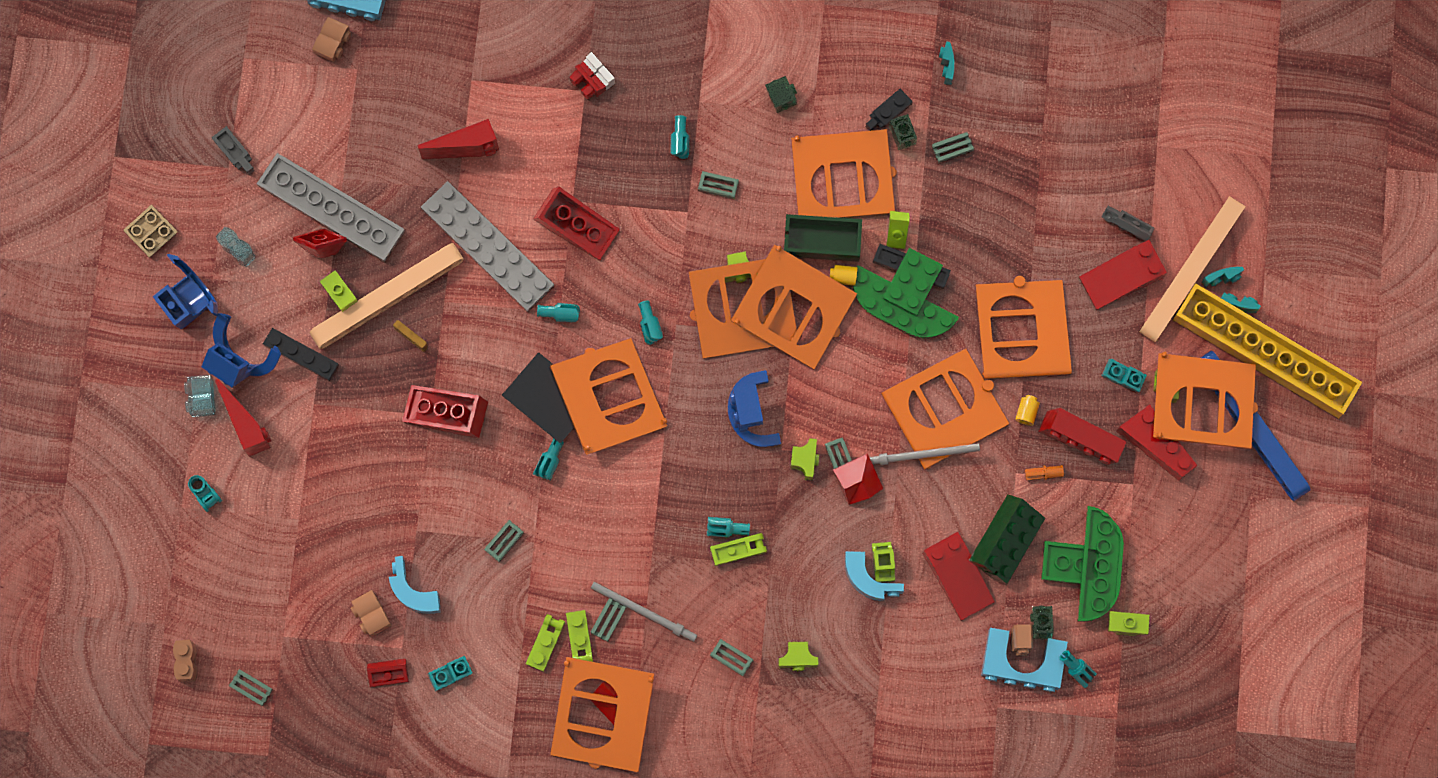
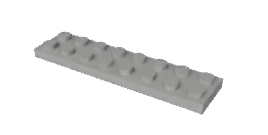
(330, 207)
(487, 246)

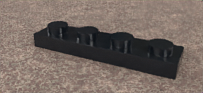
(892, 259)
(301, 354)

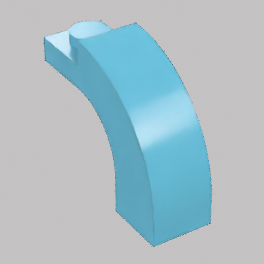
(863, 583)
(417, 601)

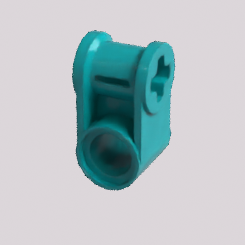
(205, 495)

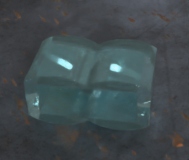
(233, 245)
(200, 395)

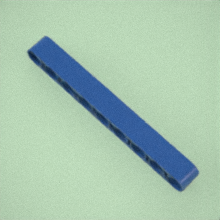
(1269, 449)

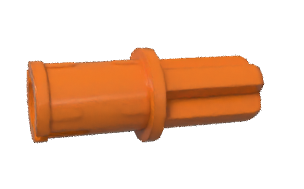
(1044, 472)

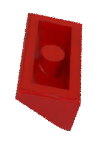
(387, 672)

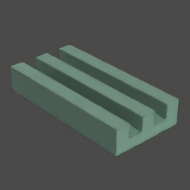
(950, 140)
(715, 191)
(834, 443)
(507, 537)
(615, 605)
(726, 663)
(237, 679)

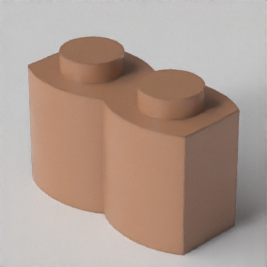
(331, 39)
(371, 614)
(1021, 639)
(185, 655)

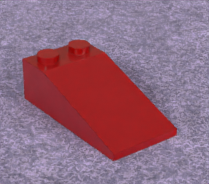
(470, 141)
(576, 223)
(1123, 275)
(445, 411)
(251, 435)
(958, 576)

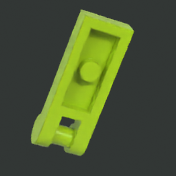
(737, 549)
(579, 635)
(545, 643)

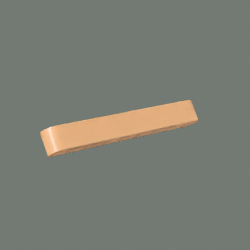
(1192, 269)
(386, 296)

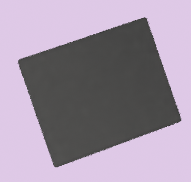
(539, 398)

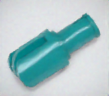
(680, 138)
(560, 312)
(649, 324)
(548, 461)
(725, 527)
(1077, 668)

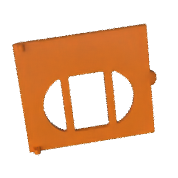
(857, 147)
(795, 275)
(1051, 325)
(727, 337)
(1191, 372)
(588, 419)
(971, 426)
(633, 705)

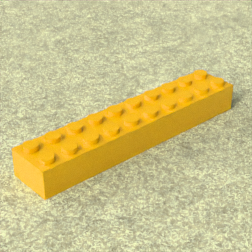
(1269, 350)

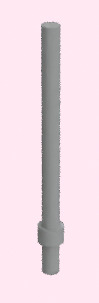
(884, 459)
(677, 629)

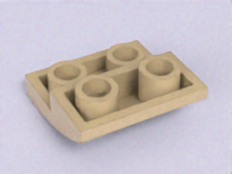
(150, 231)

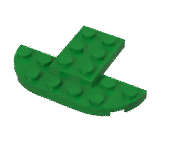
(903, 299)
(1092, 565)

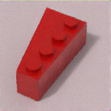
(1082, 435)
(1166, 453)

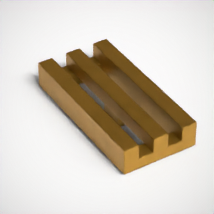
(410, 335)

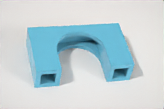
(367, 8)
(997, 666)

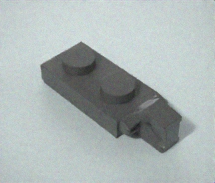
(233, 150)
(1128, 223)

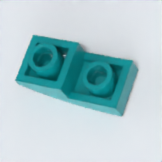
(947, 56)
(1228, 274)
(1247, 305)
(1123, 375)
(450, 673)

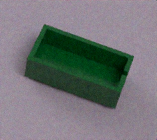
(823, 237)
(1007, 539)

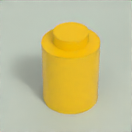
(844, 274)
(1027, 410)

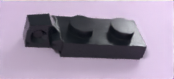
(889, 110)

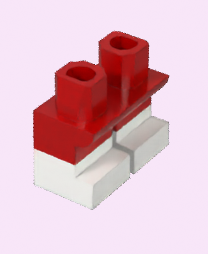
(594, 75)

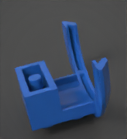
(186, 298)
(229, 366)
(746, 412)

